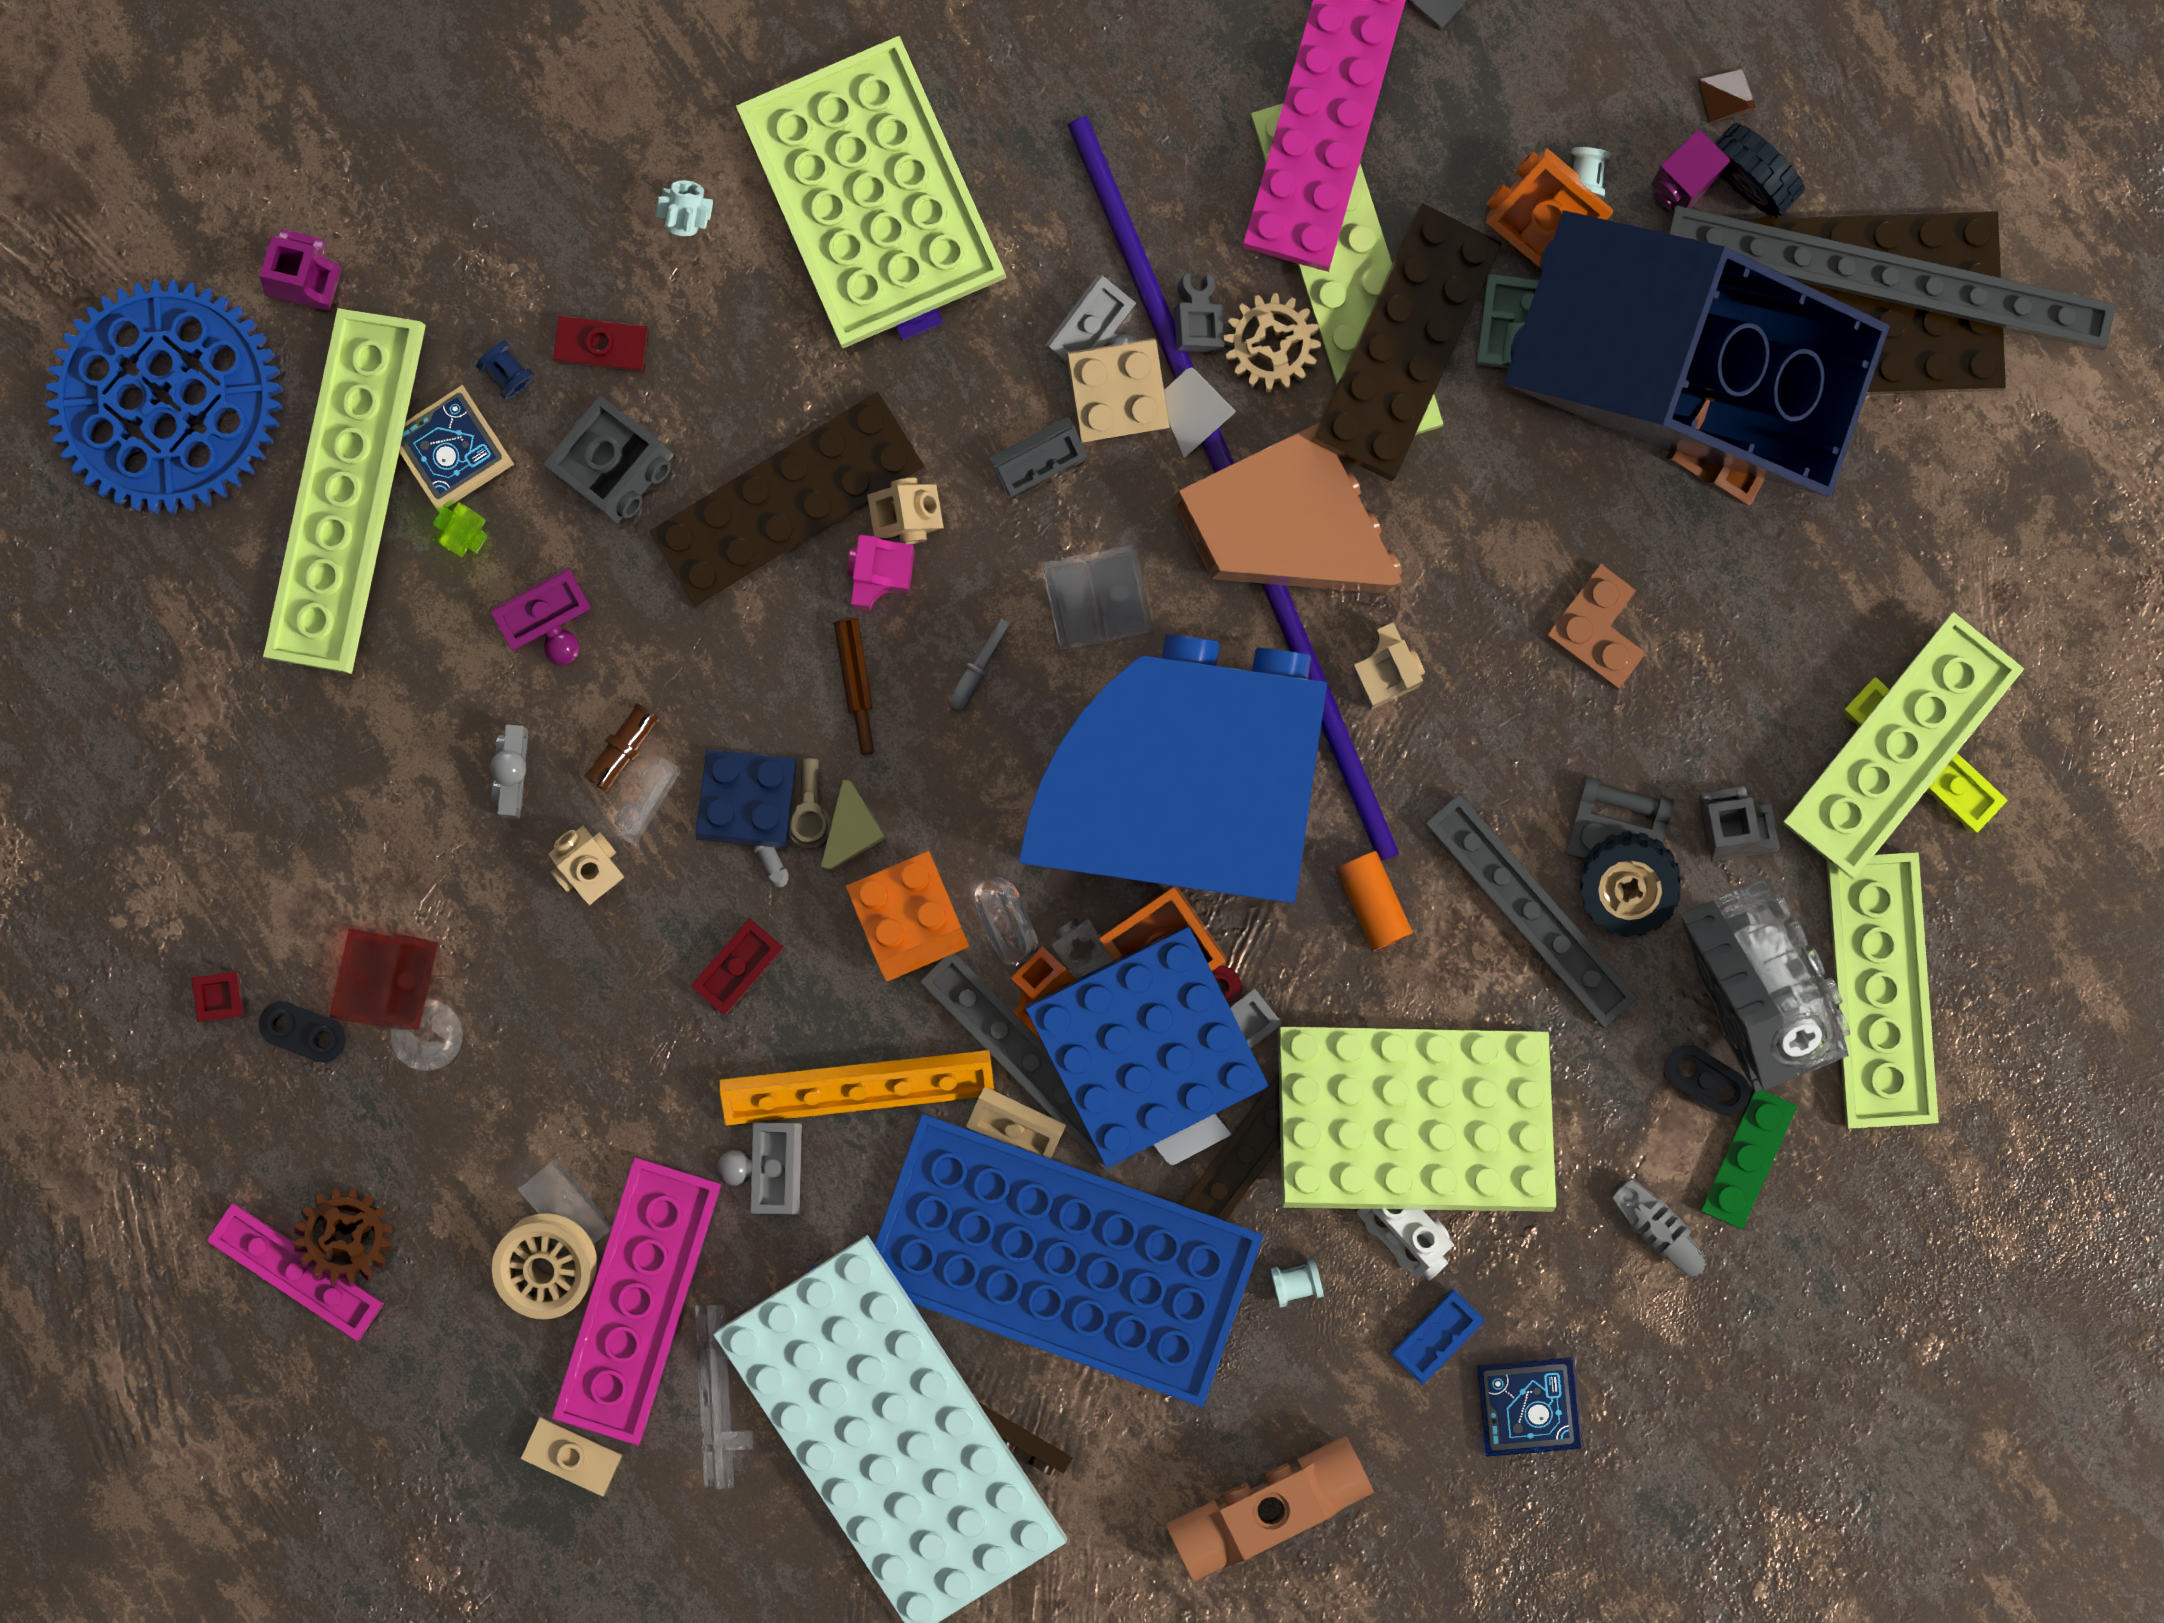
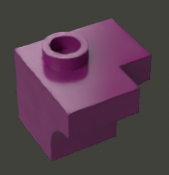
(298, 272)

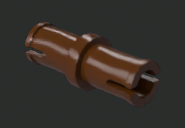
(621, 747)

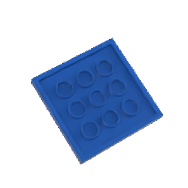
(1146, 1045)

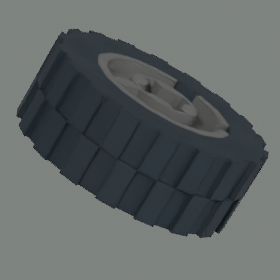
(1759, 171)

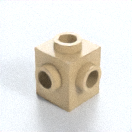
(914, 511)
(585, 864)

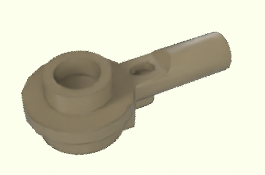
(809, 821)

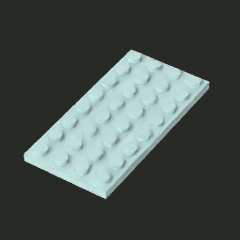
(890, 1435)

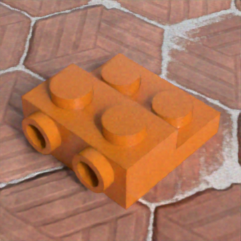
(1534, 204)

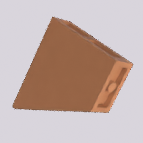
(1288, 522)

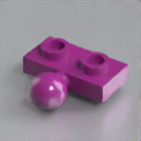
(541, 612)

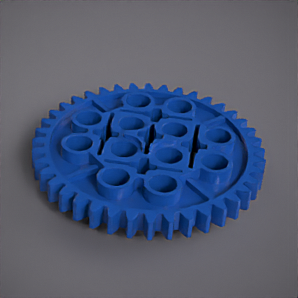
(167, 474)

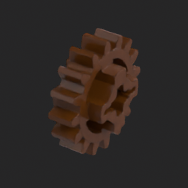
(333, 1221)

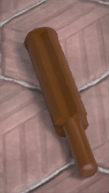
(855, 678)

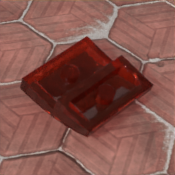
(383, 980)

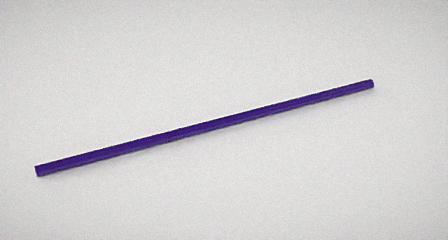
(1220, 458)

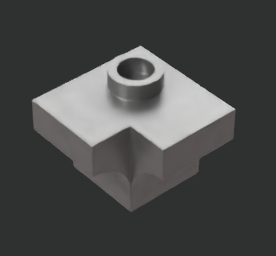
(1737, 825)

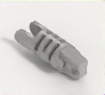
(1660, 1227)

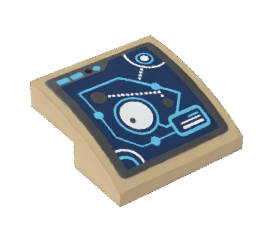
(452, 449)

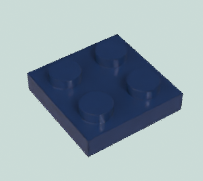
(745, 799)

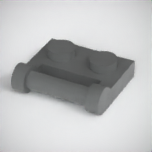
(1591, 828)

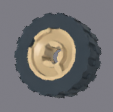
(1619, 861)

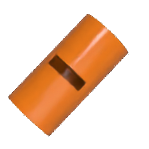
(1374, 901)

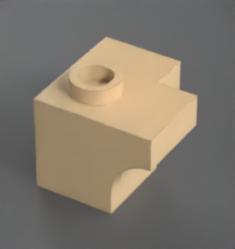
(1390, 670)

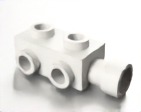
(1412, 1231)

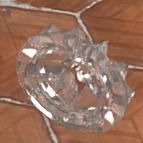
(435, 1054)

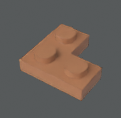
(1587, 630)

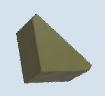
(851, 829)

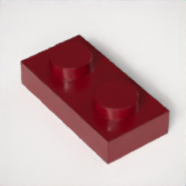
(737, 967)

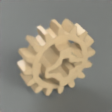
(1291, 335)

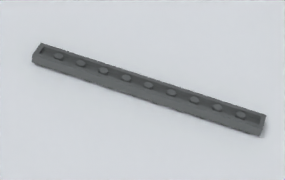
(1906, 280)

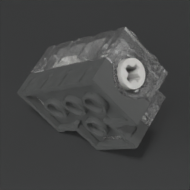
(1766, 986)

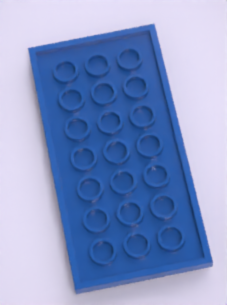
(1065, 1260)

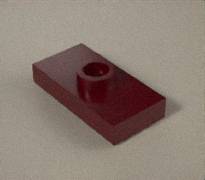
(600, 344)

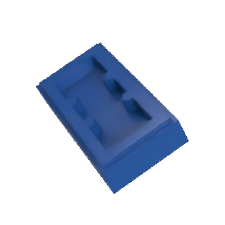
(1437, 1336)

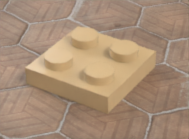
(1117, 390)

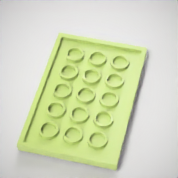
(871, 192)
(1416, 1119)

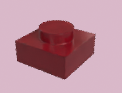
(218, 996)

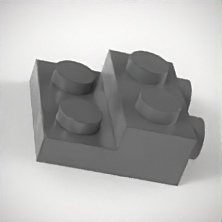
(610, 460)

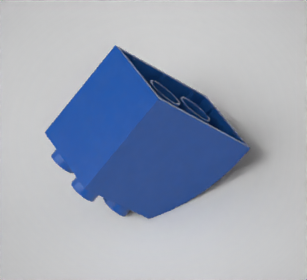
(1187, 775)

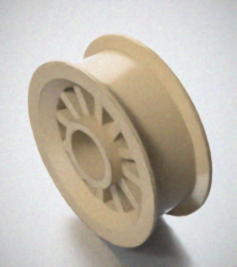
(522, 1298)

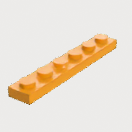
(855, 1087)

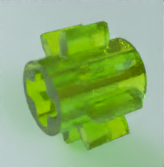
(460, 530)

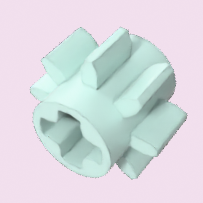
(684, 208)

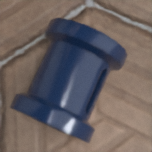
(505, 370)

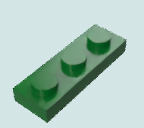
(1748, 1158)

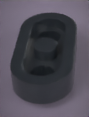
(302, 1032)
(1706, 1080)

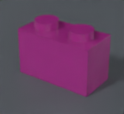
(1689, 172)

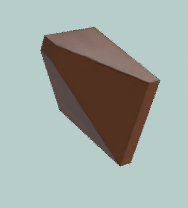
(1726, 95)

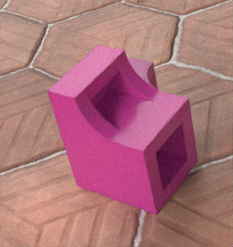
(879, 569)

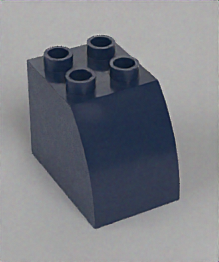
(1656, 323)

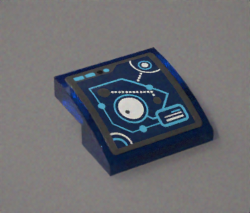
(1530, 1406)

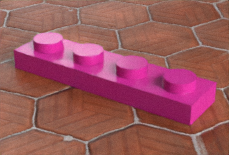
(276, 1261)

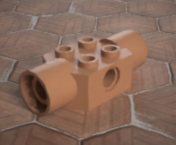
(1308, 1493)

